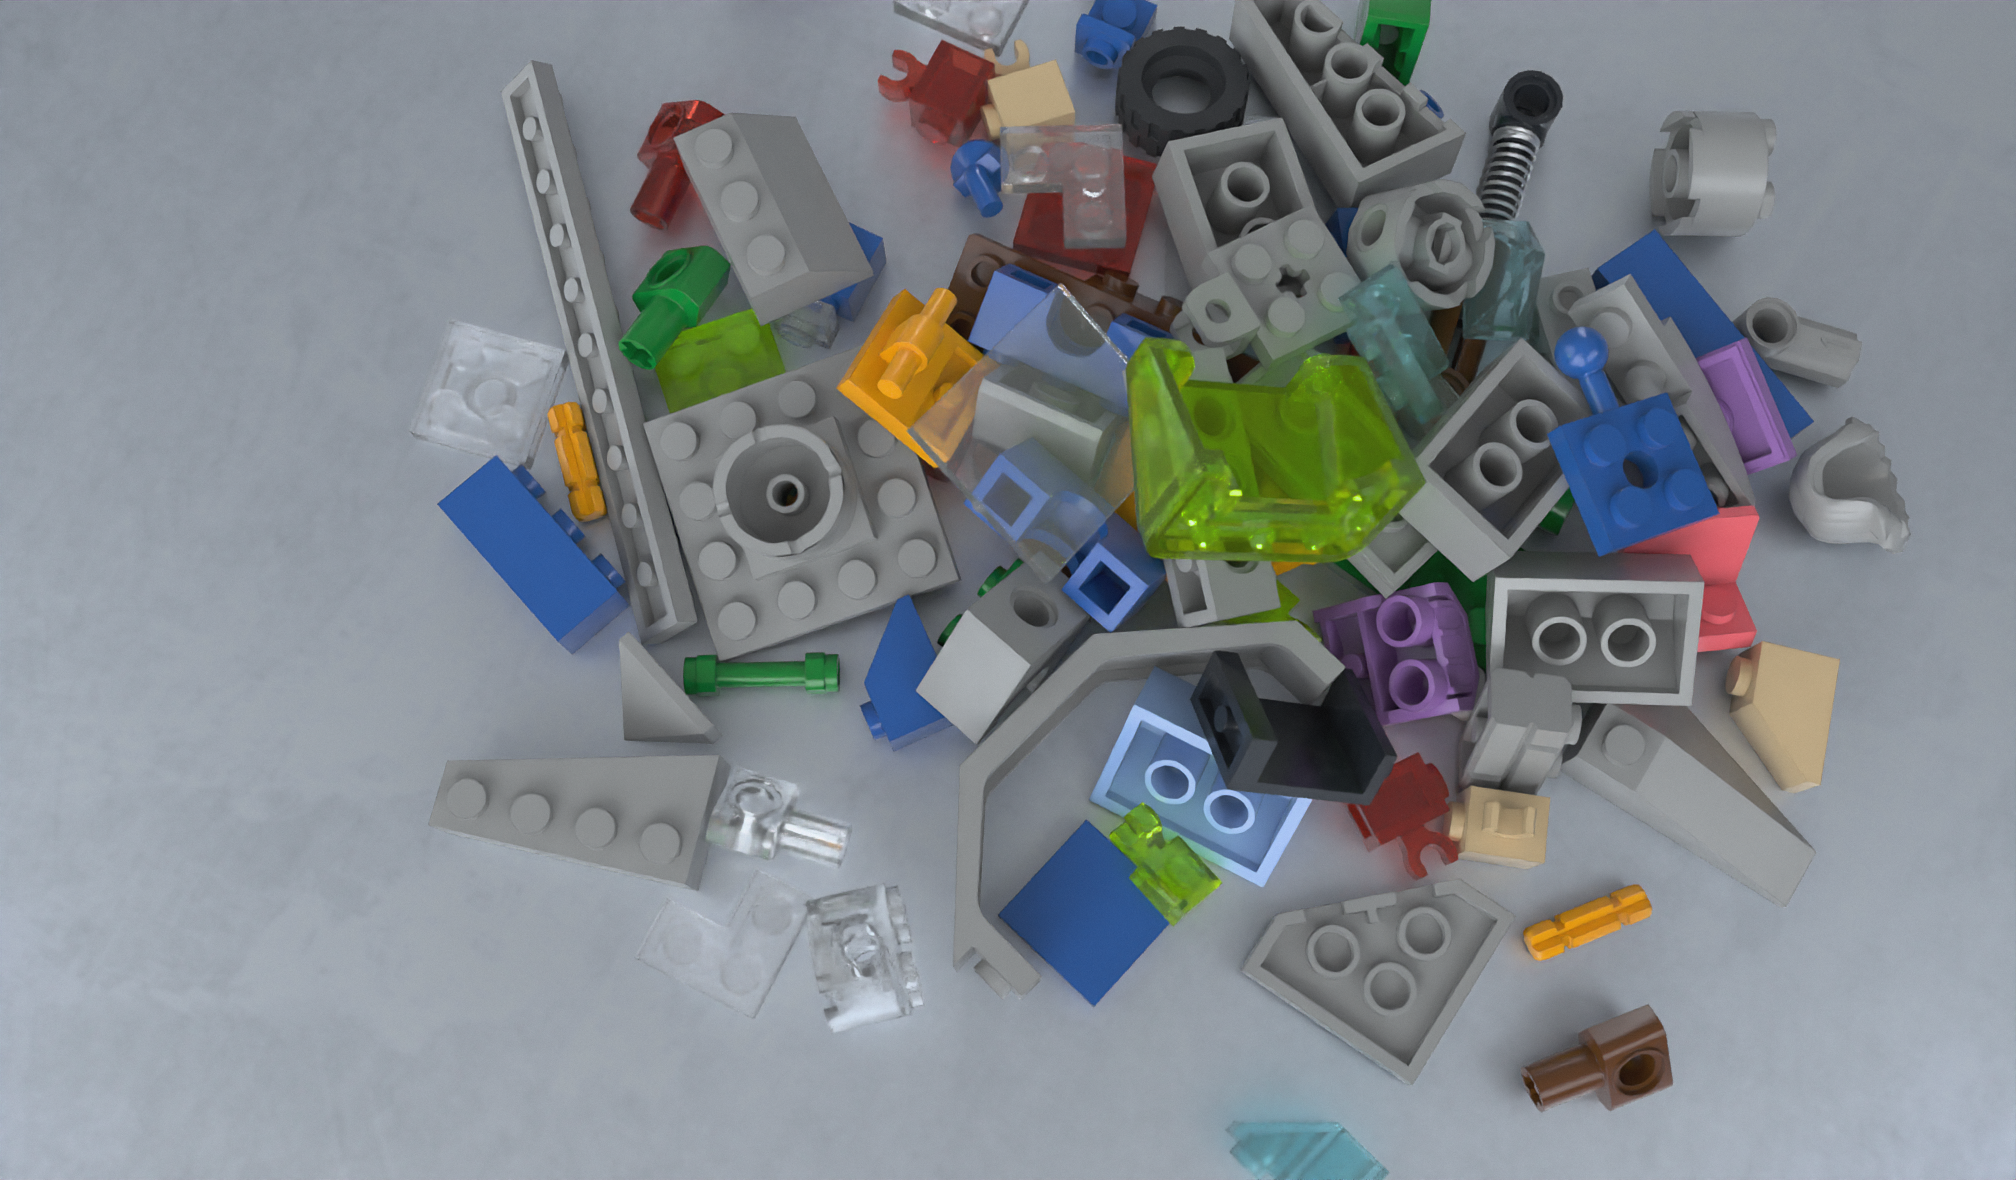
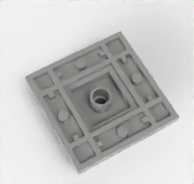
(844, 547)

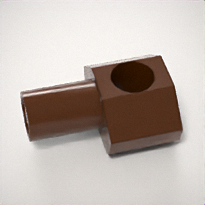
(1615, 1058)

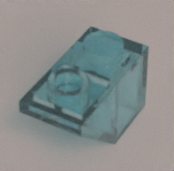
(1302, 1151)

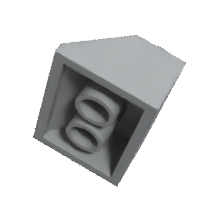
(772, 211)
(1607, 623)

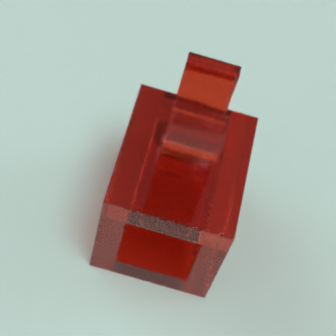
(943, 93)
(1400, 809)

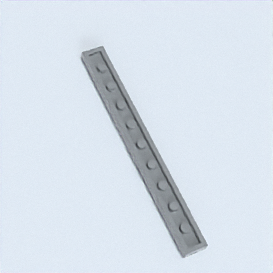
(600, 371)

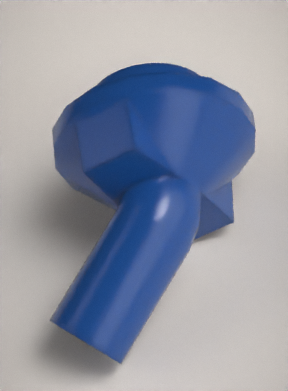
(978, 174)

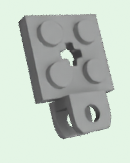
(1246, 307)

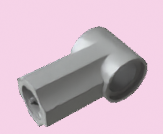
(1799, 344)

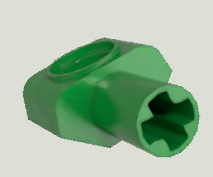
(673, 298)

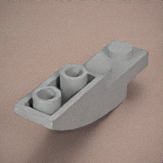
(1654, 359)

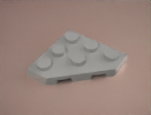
(1383, 966)

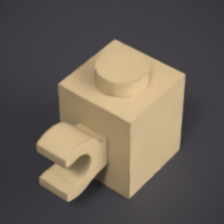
(1025, 94)
(1498, 827)

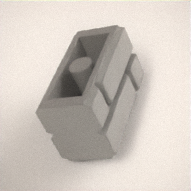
(1518, 732)

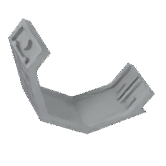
(1273, 647)

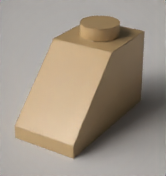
(1784, 709)

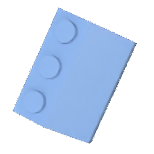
(1171, 768)

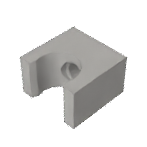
(1000, 647)

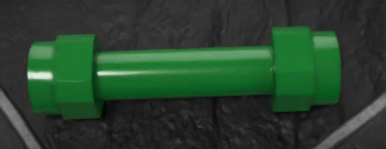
(707, 676)

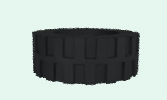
(1181, 54)

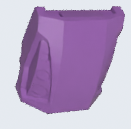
(1406, 651)

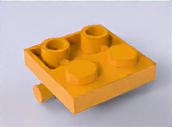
(908, 363)

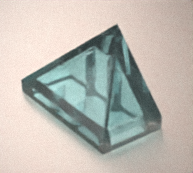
(1508, 299)

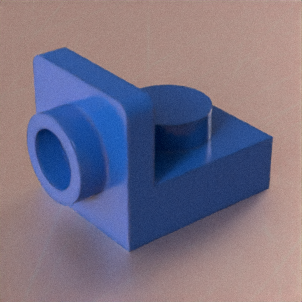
(1112, 30)

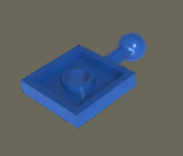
(1642, 432)

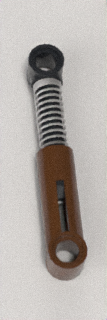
(1514, 145)

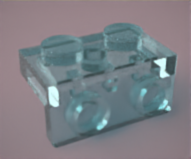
(1398, 340)

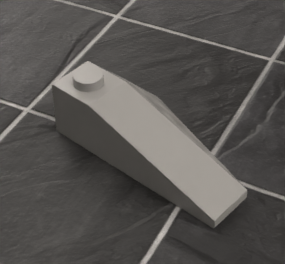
(1690, 789)

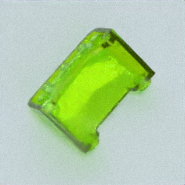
(1262, 466)

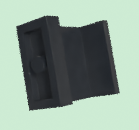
(1292, 747)

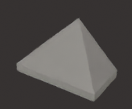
(654, 704)

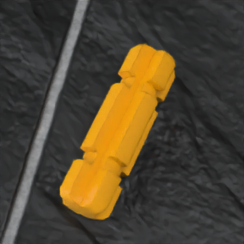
(577, 461)
(1587, 922)

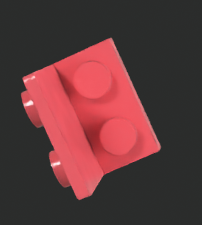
(1718, 552)

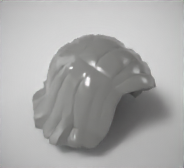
(1848, 492)

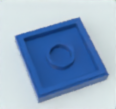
(1085, 914)

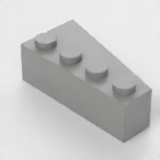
(1340, 102)

